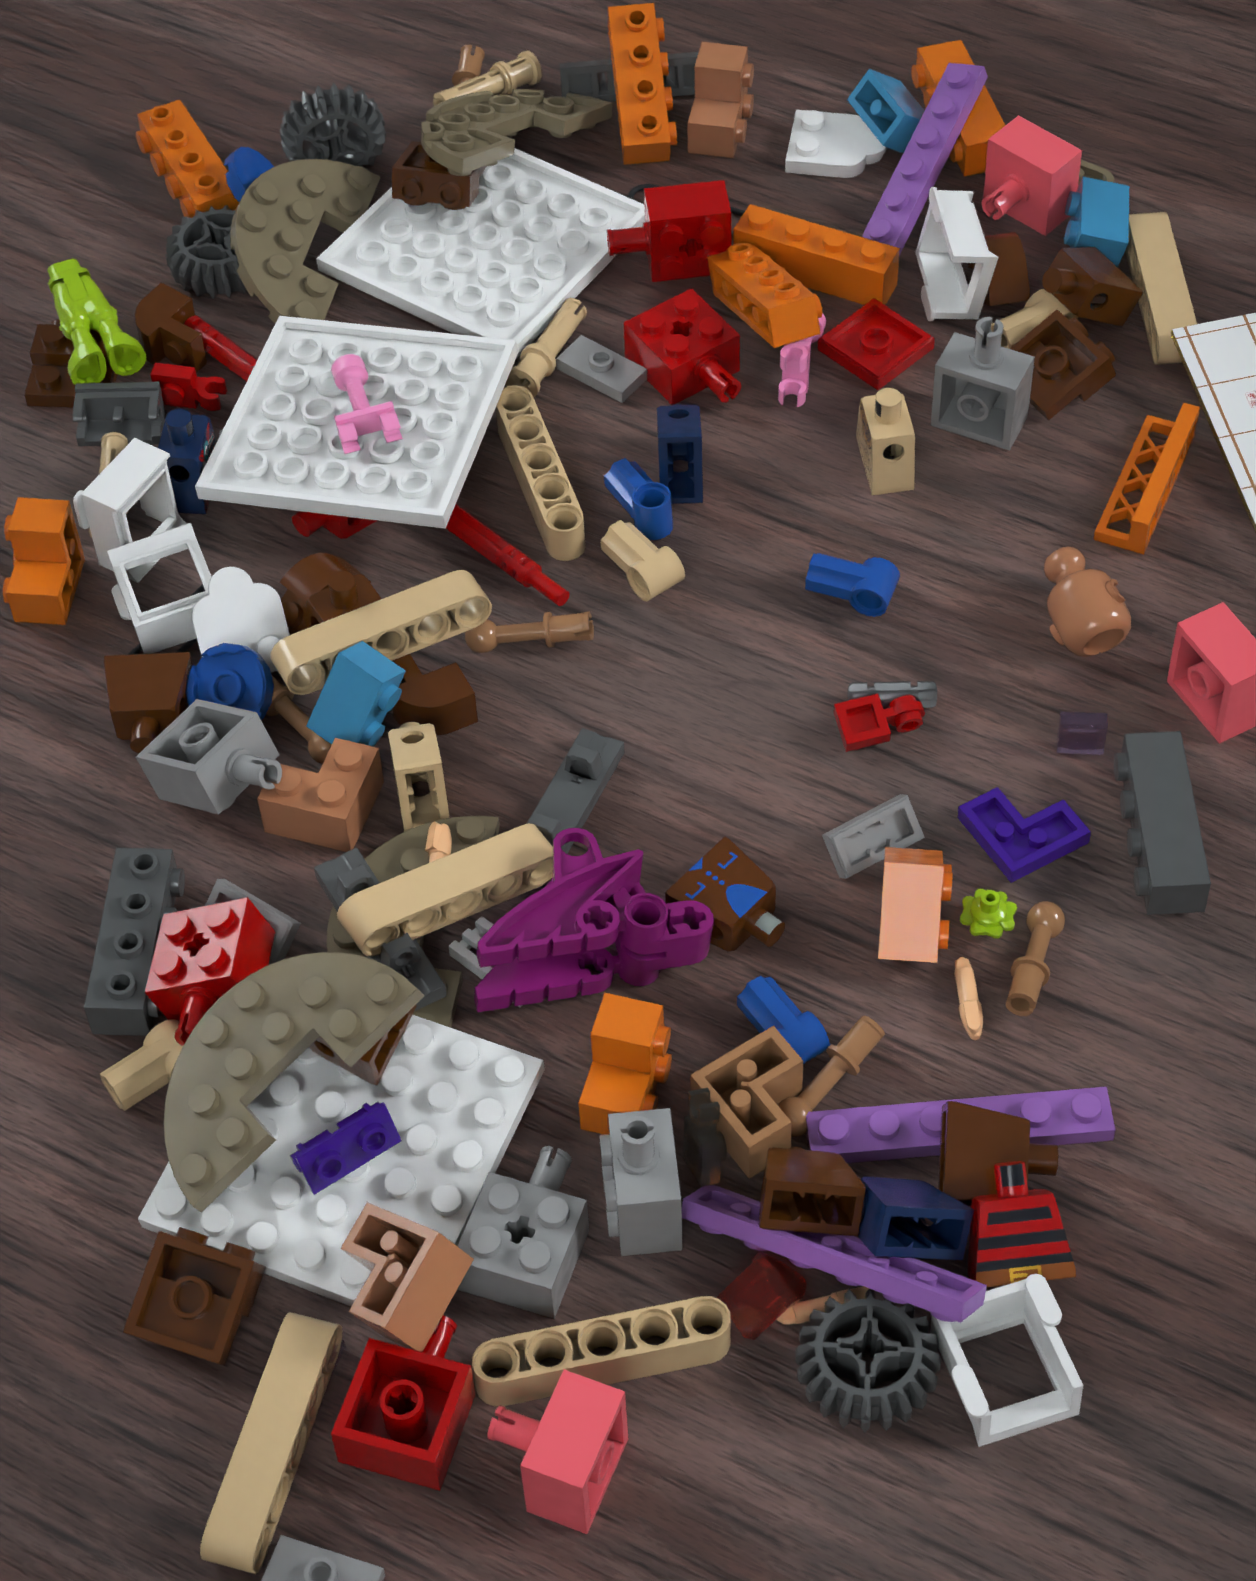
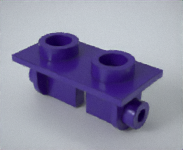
(355, 1142)

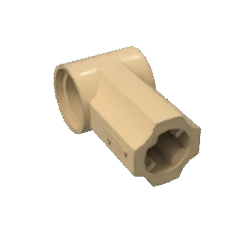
(1035, 311)
(646, 566)
(144, 1069)

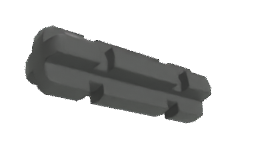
(924, 691)

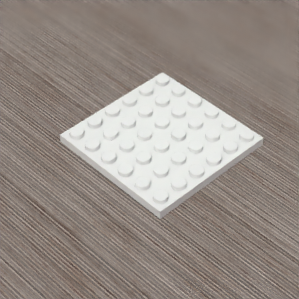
(494, 264)
(284, 436)
(454, 1111)

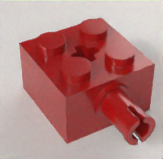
(679, 230)
(685, 348)
(204, 956)
(405, 1410)

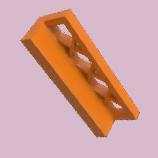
(1154, 486)

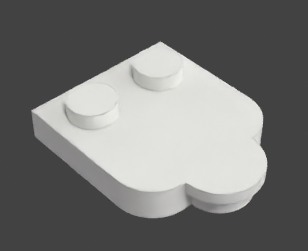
(831, 145)
(239, 614)

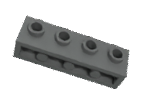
(1163, 823)
(137, 896)

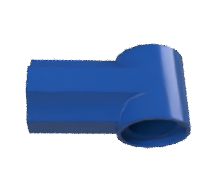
(642, 498)
(865, 585)
(768, 1005)

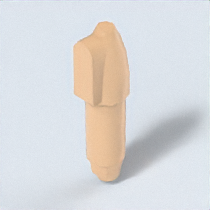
(438, 841)
(970, 1007)
(801, 1311)

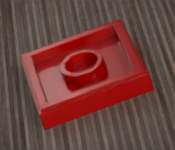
(876, 344)

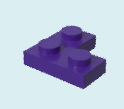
(1018, 843)

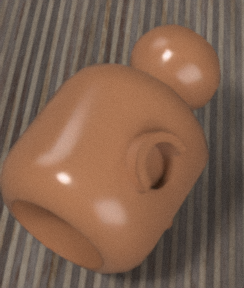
(1084, 605)

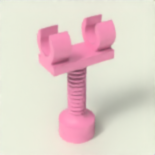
(796, 365)
(351, 376)

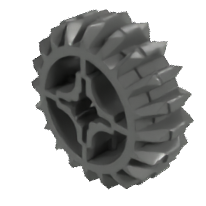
(329, 122)
(202, 254)
(870, 1317)

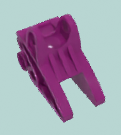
(568, 923)

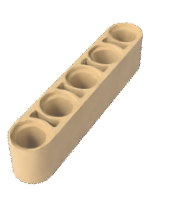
(1160, 276)
(540, 474)
(390, 626)
(448, 889)
(619, 1331)
(271, 1444)

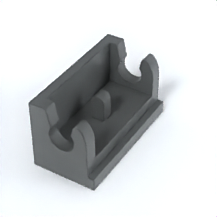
(120, 407)

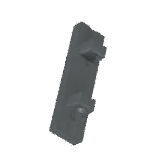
(589, 79)
(572, 797)
(352, 874)

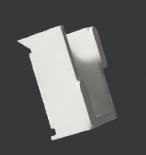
(947, 239)
(133, 475)
(169, 623)
(1004, 1307)

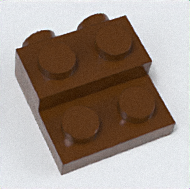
(422, 180)
(1064, 363)
(49, 377)
(194, 1295)

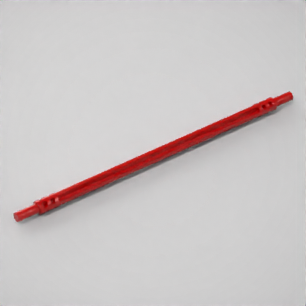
(460, 523)

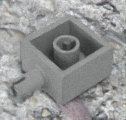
(982, 387)
(210, 757)
(642, 1182)
(525, 1238)

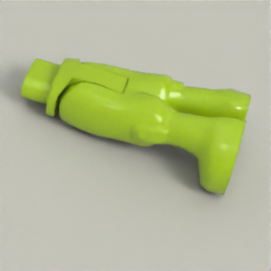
(83, 309)

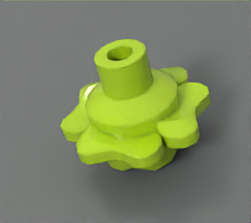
(988, 913)

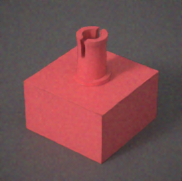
(1030, 175)
(1216, 671)
(568, 1450)

